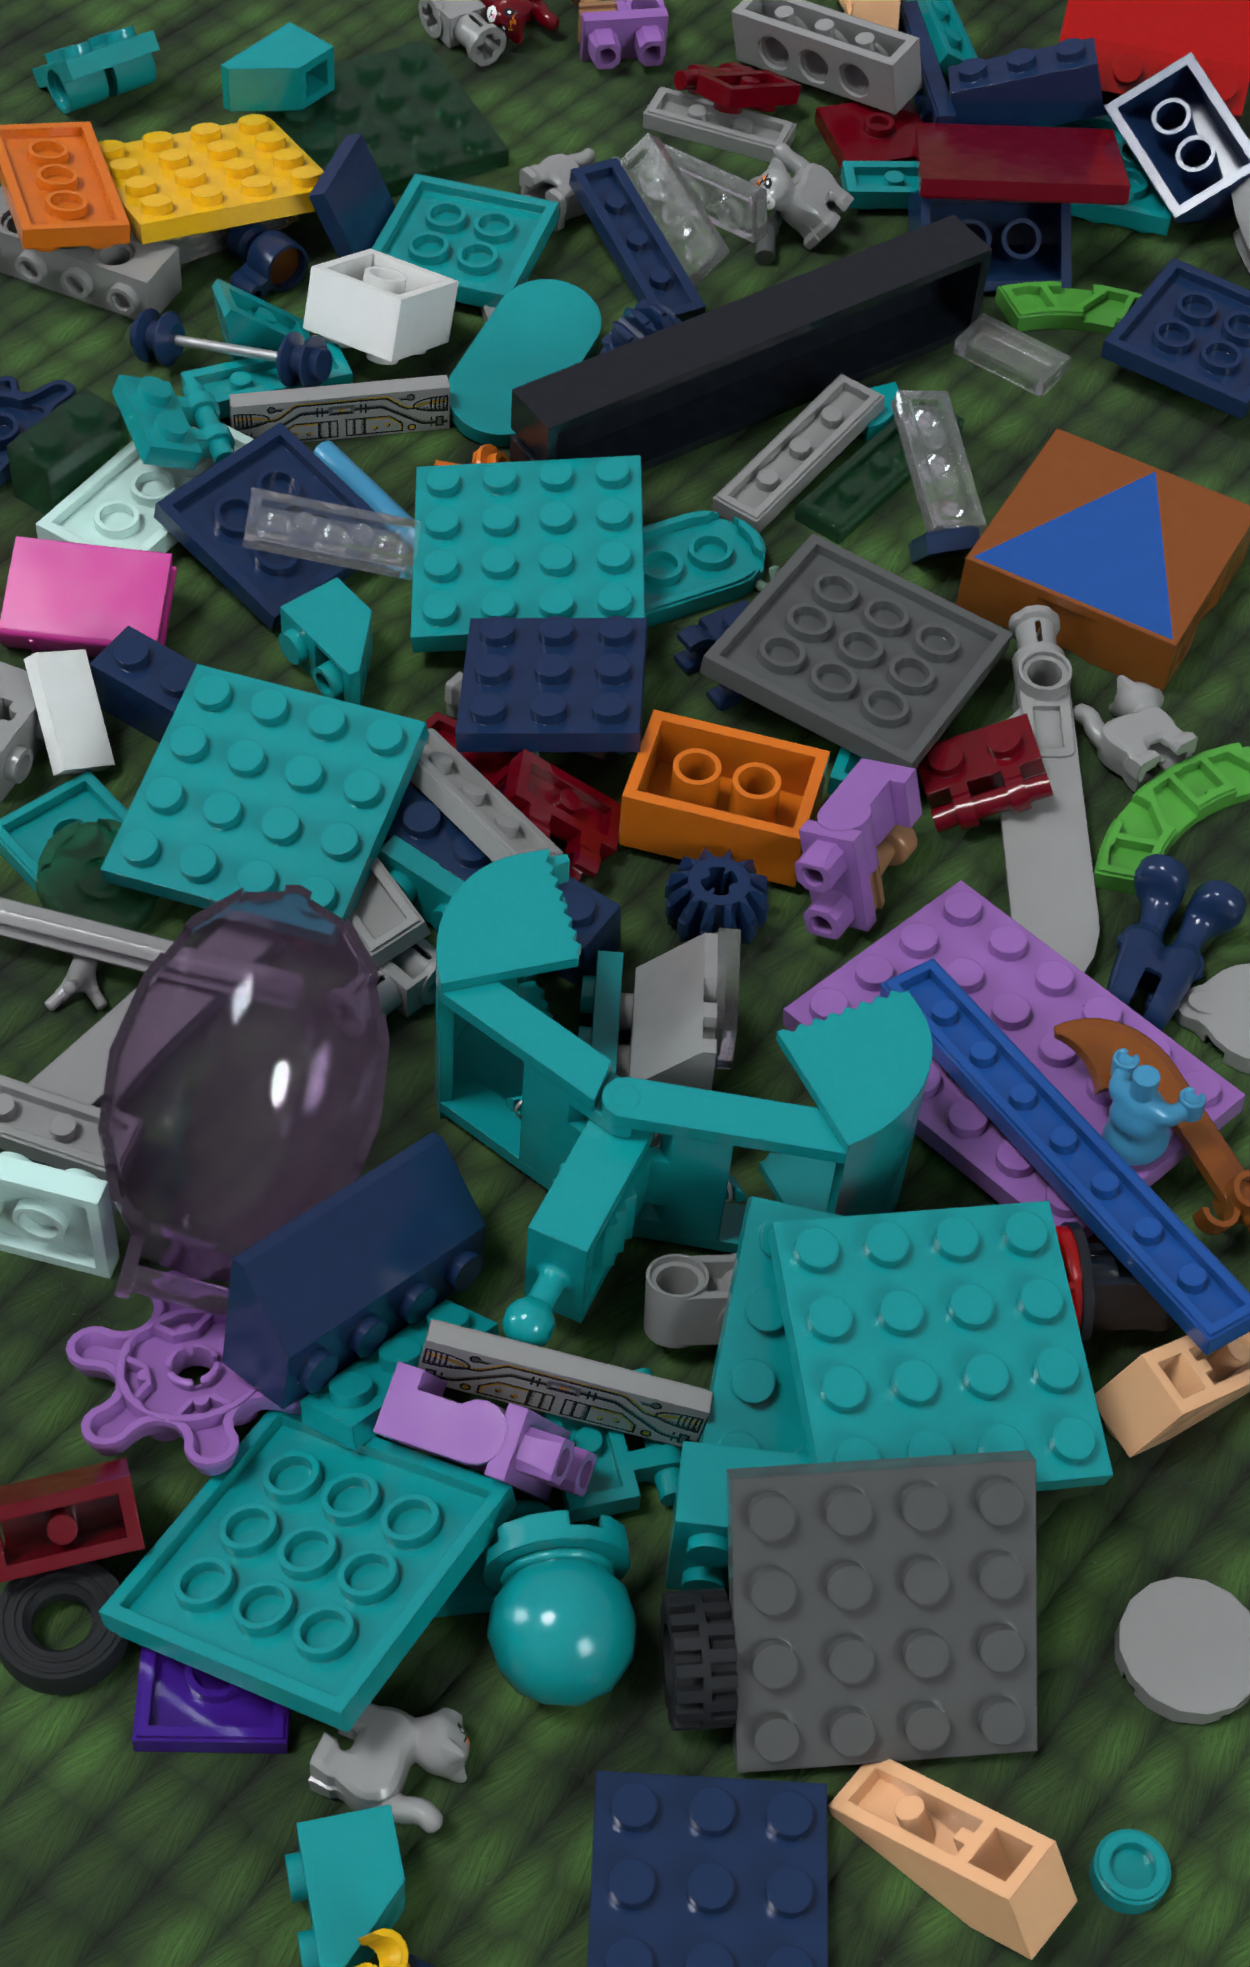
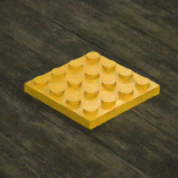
(210, 178)

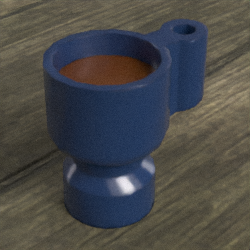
(269, 259)

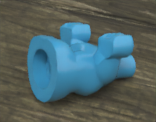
(1139, 1114)

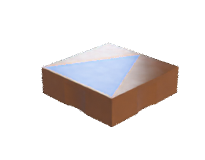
(1111, 550)

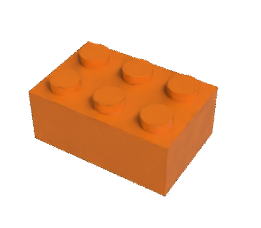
(721, 792)

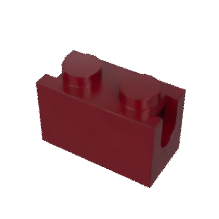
(67, 1519)

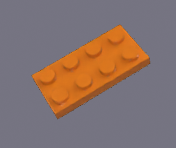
(60, 187)

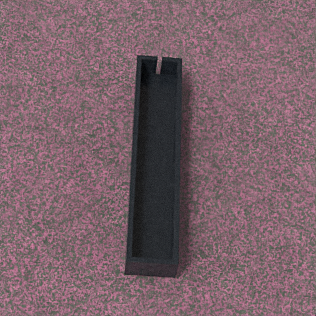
(758, 353)

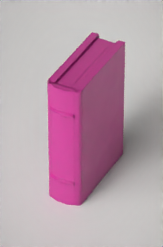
(83, 595)

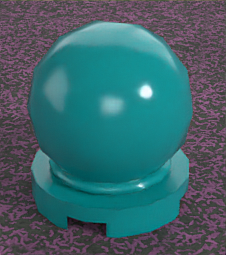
(560, 1611)

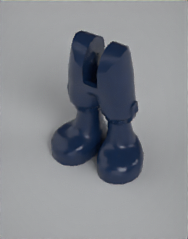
(1170, 969)

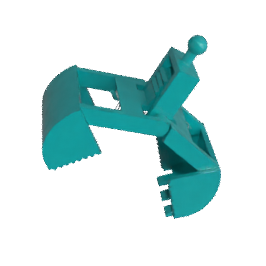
(589, 1134)

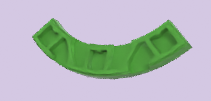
(1049, 306)
(1169, 808)

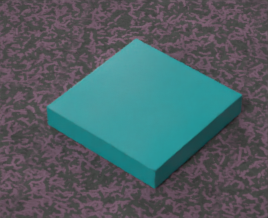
(32, 825)

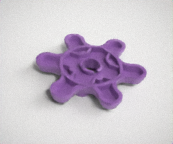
(156, 1400)

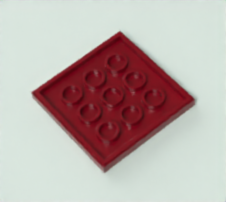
(1020, 164)

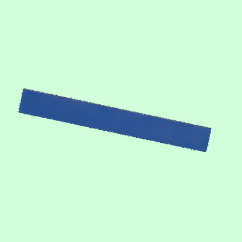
(1078, 1162)

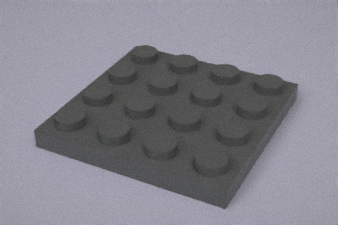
(856, 654)
(883, 1609)

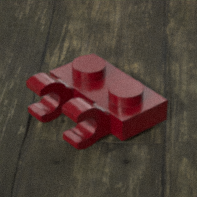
(565, 809)

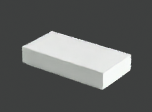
(69, 712)

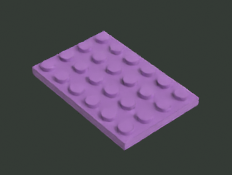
(1026, 994)

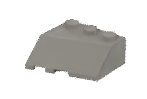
(673, 1017)

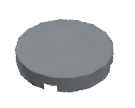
(1186, 1650)

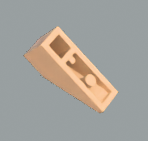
(1172, 1391)
(961, 1853)

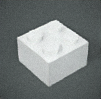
(380, 305)

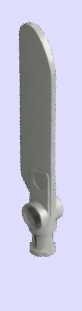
(1050, 845)

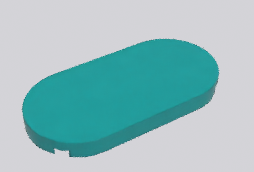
(527, 337)
(698, 564)

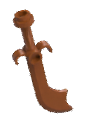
(1096, 1042)

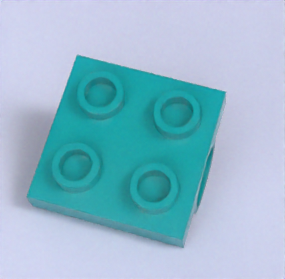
(98, 68)

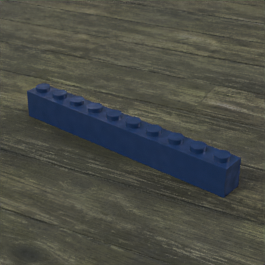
(143, 686)

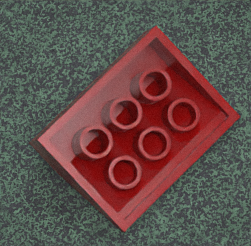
(1148, 35)

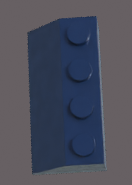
(352, 1272)

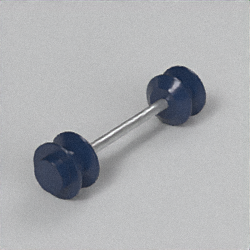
(295, 359)

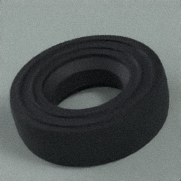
(67, 1669)

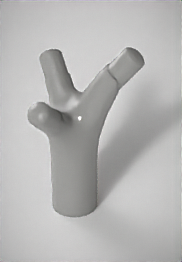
(79, 978)

